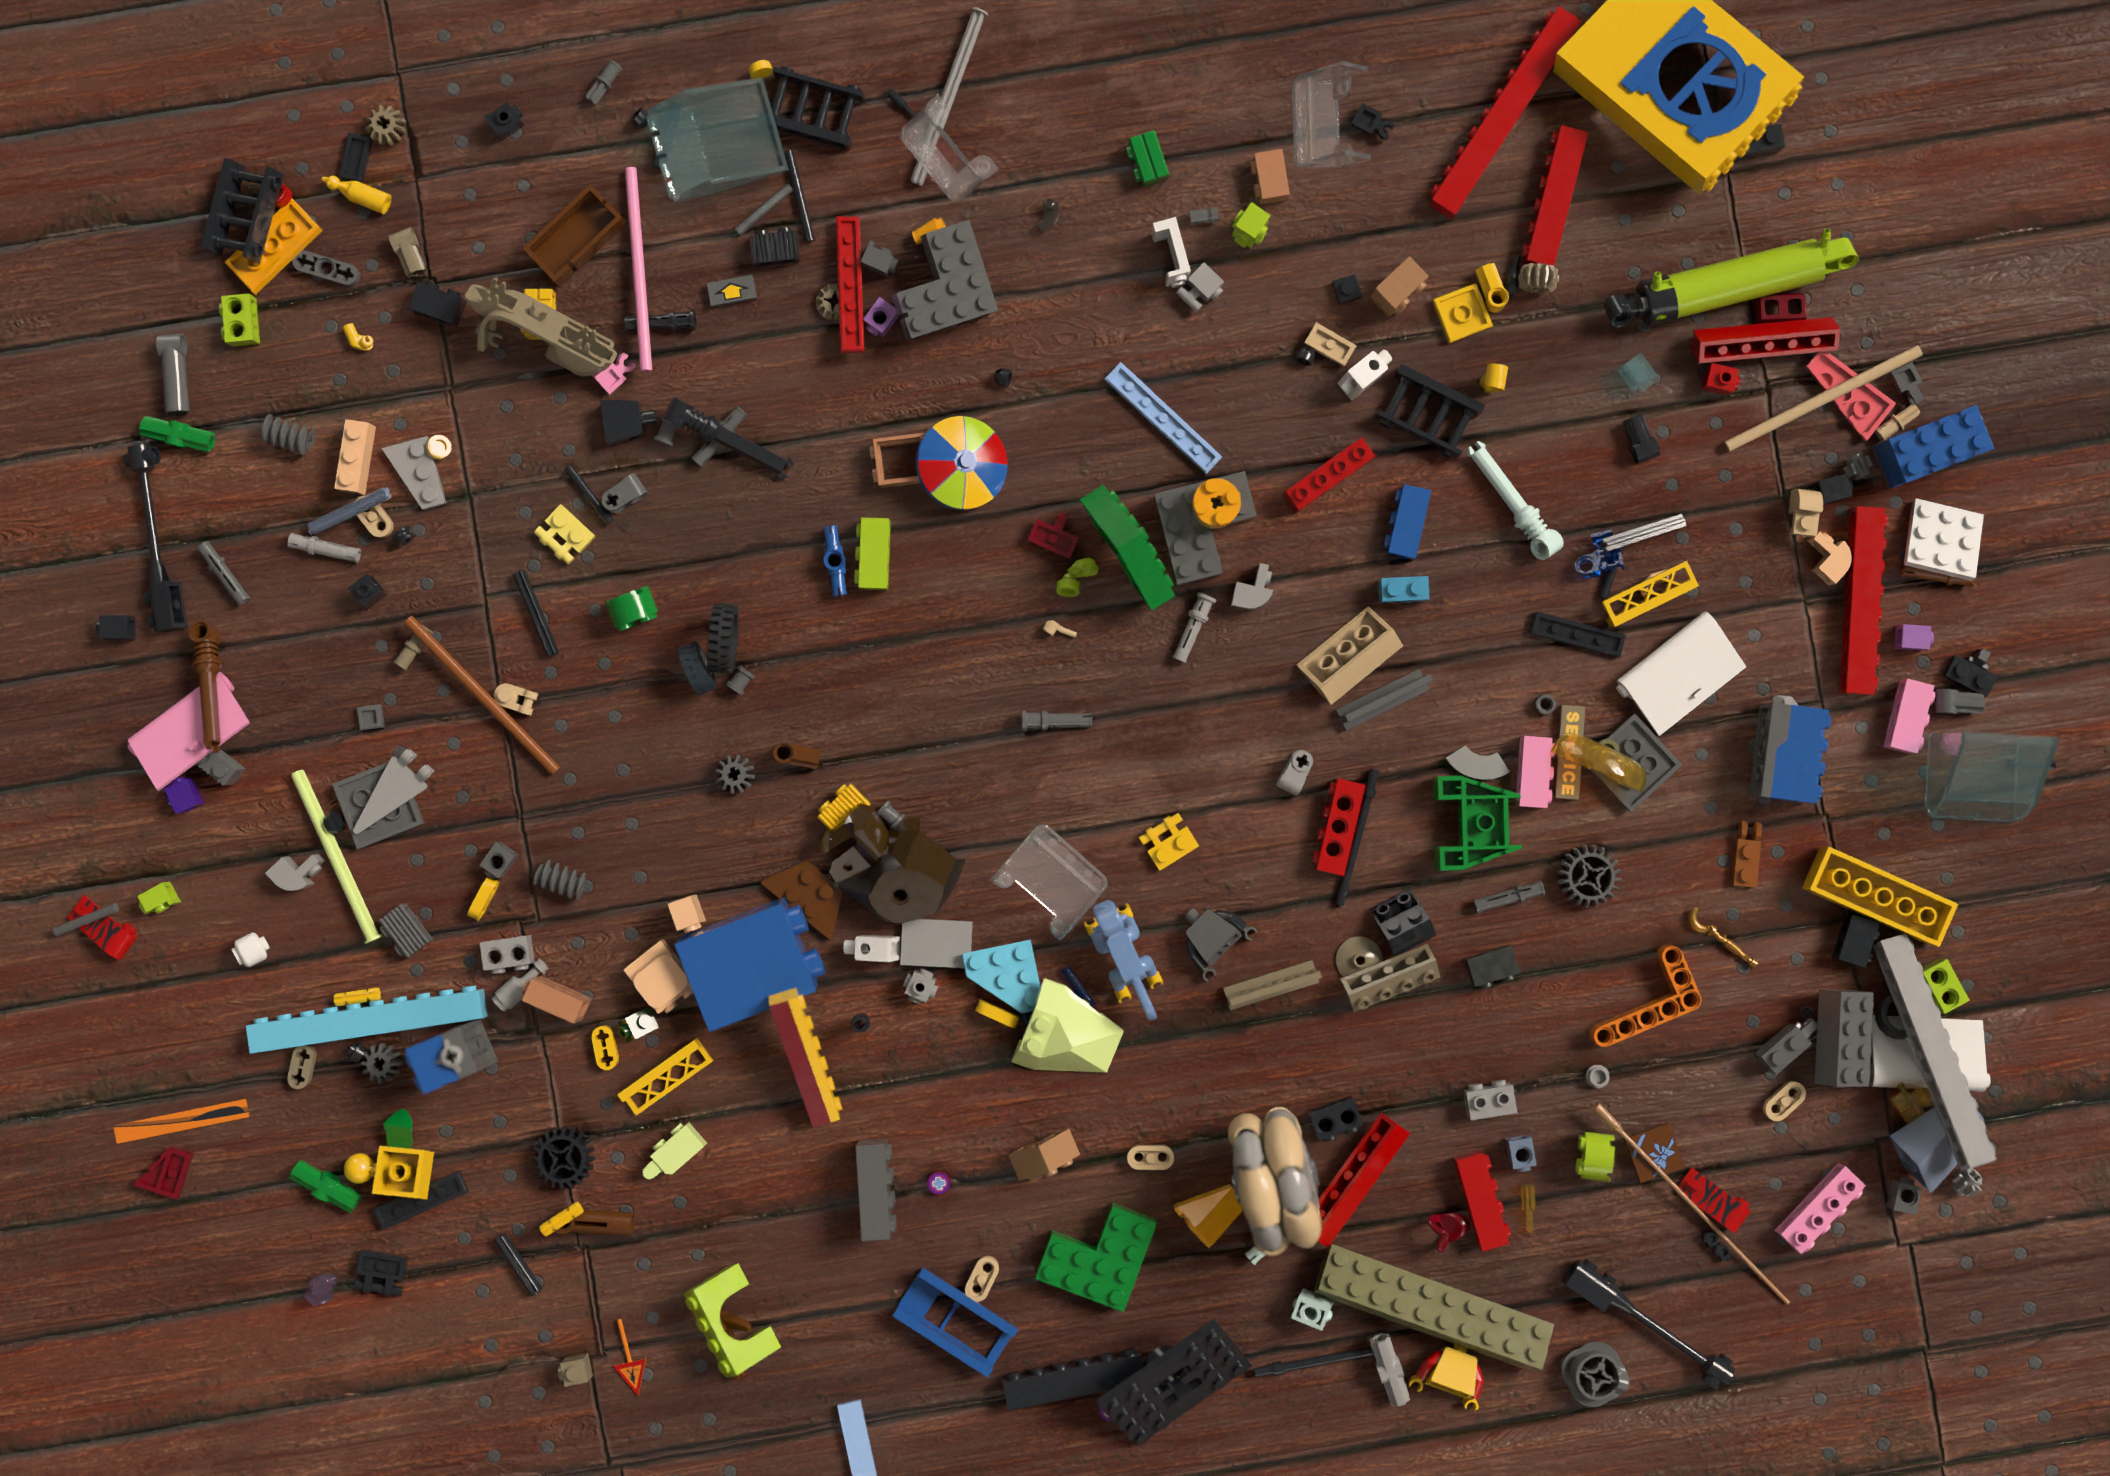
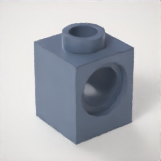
(1513, 1144)

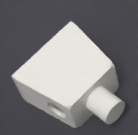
(1364, 373)
(881, 948)

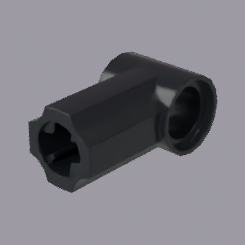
(1642, 445)

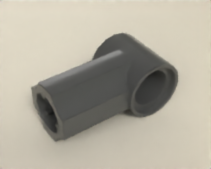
(1954, 702)

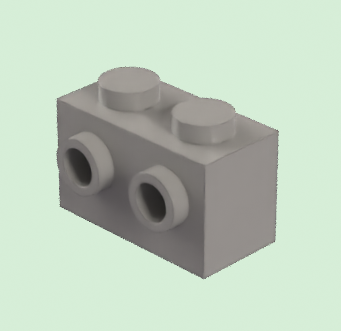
(1489, 1100)

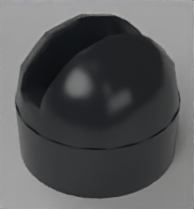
(639, 118)
(1304, 356)
(1003, 377)

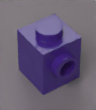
(183, 795)

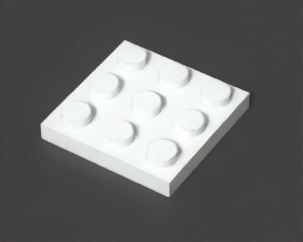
(1943, 539)

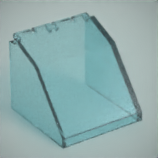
(716, 138)
(1986, 775)

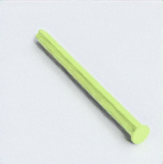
(335, 857)

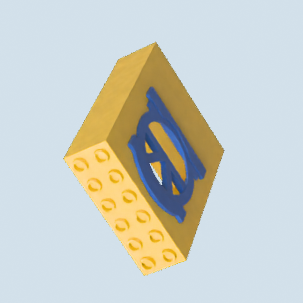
(1617, 69)

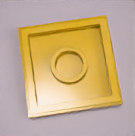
(1462, 313)

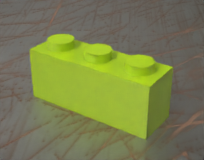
(873, 553)

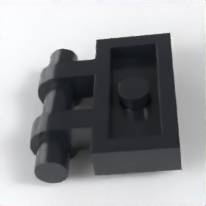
(381, 1265)

